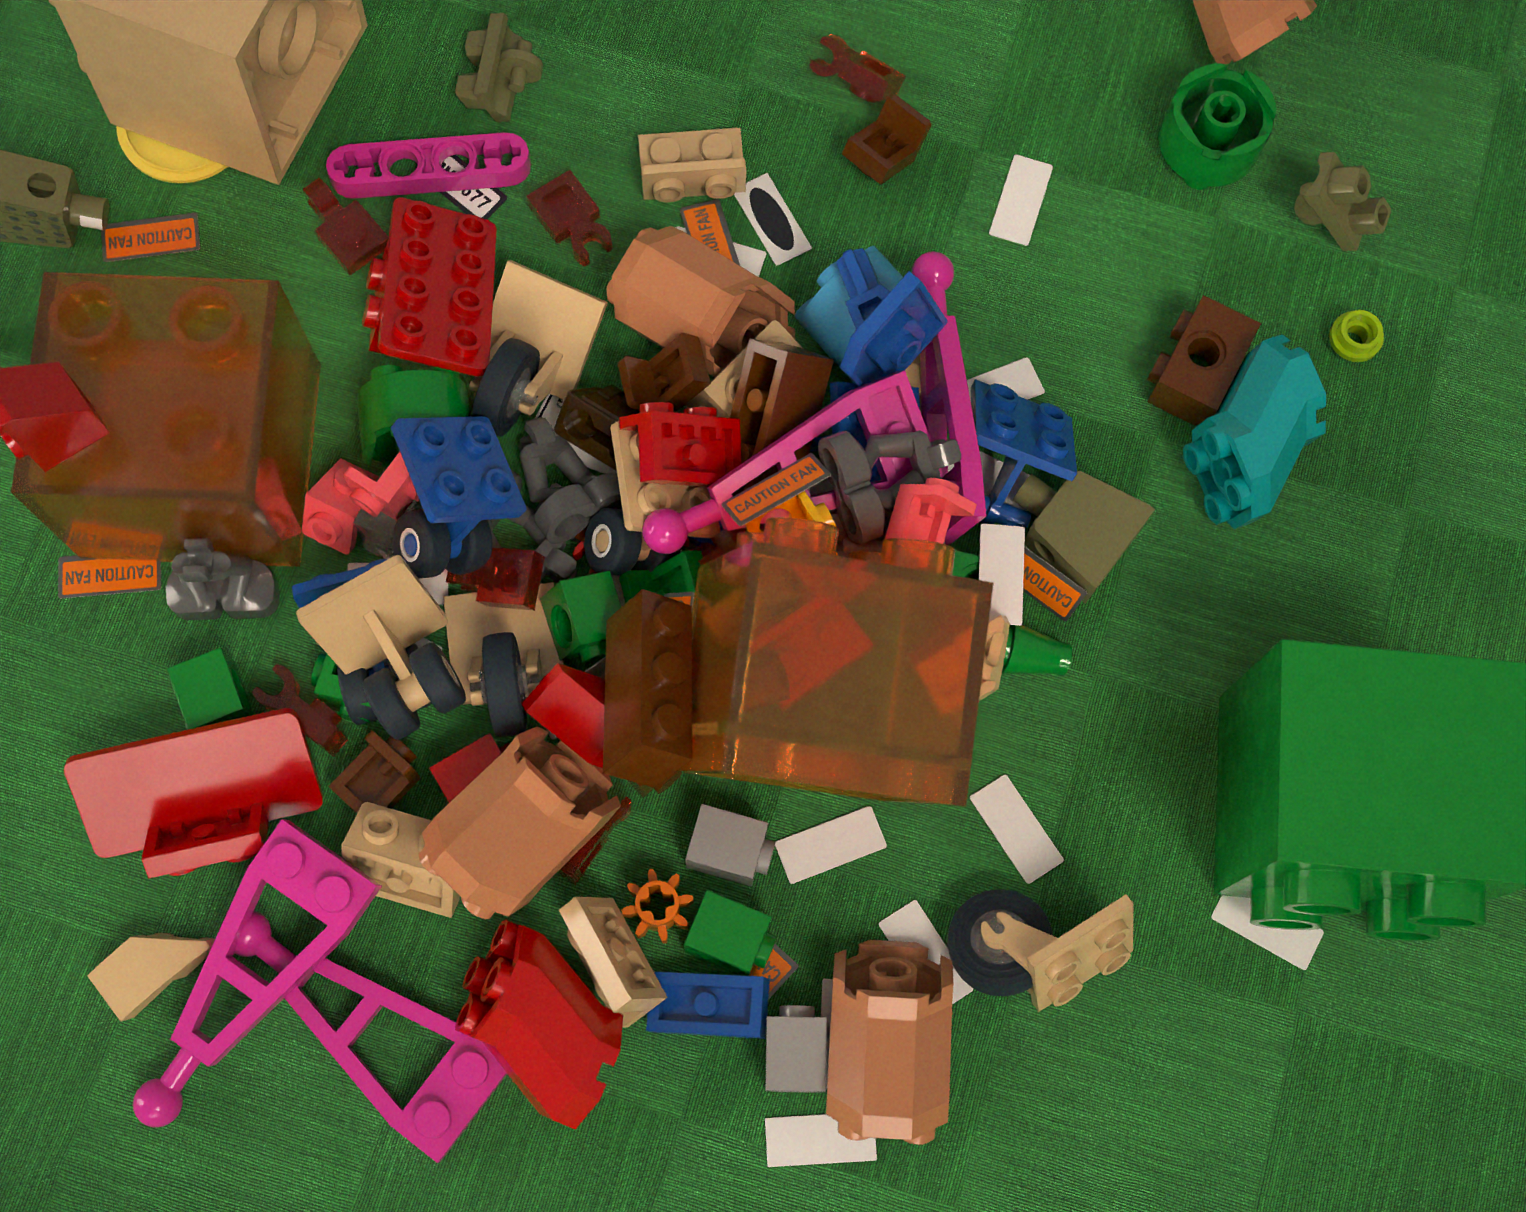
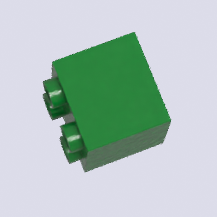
(1371, 788)

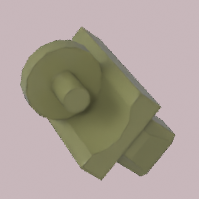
(503, 69)
(1341, 202)

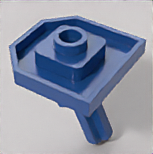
(888, 324)

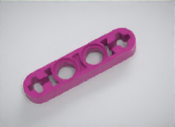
(429, 156)

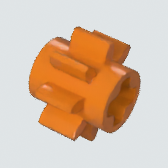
(643, 899)

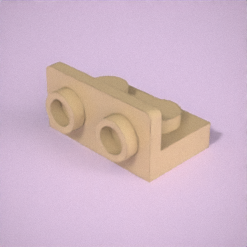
(692, 164)
(386, 849)
(612, 957)

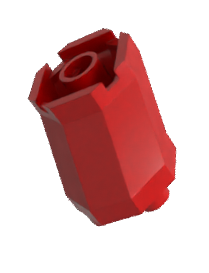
(540, 1023)

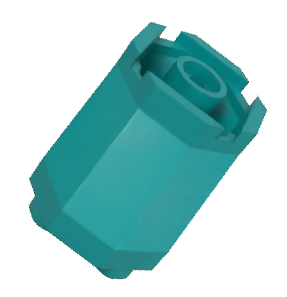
(1257, 433)

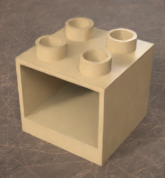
(216, 74)

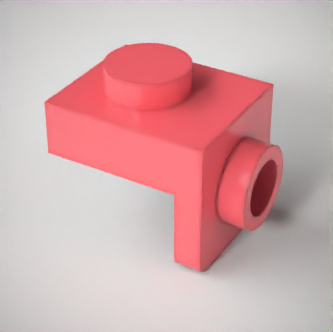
(389, 495)
(926, 510)
(330, 511)

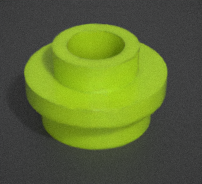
(1363, 324)

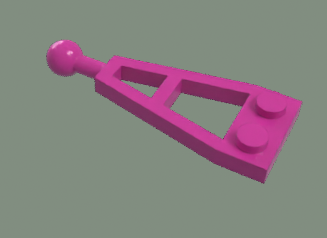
(946, 395)
(881, 407)
(312, 879)
(447, 1097)

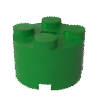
(1216, 125)
(405, 394)

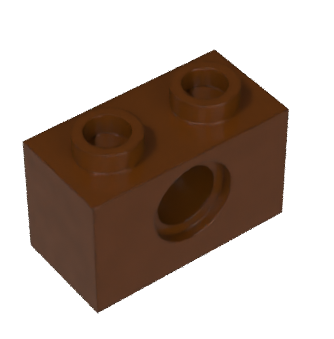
(1218, 337)

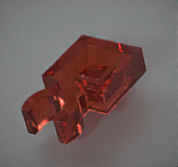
(569, 212)

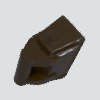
(588, 418)

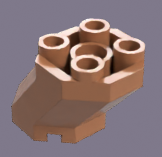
(1243, 26)
(682, 286)
(517, 824)
(890, 1042)

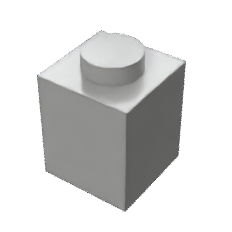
(729, 846)
(796, 1051)

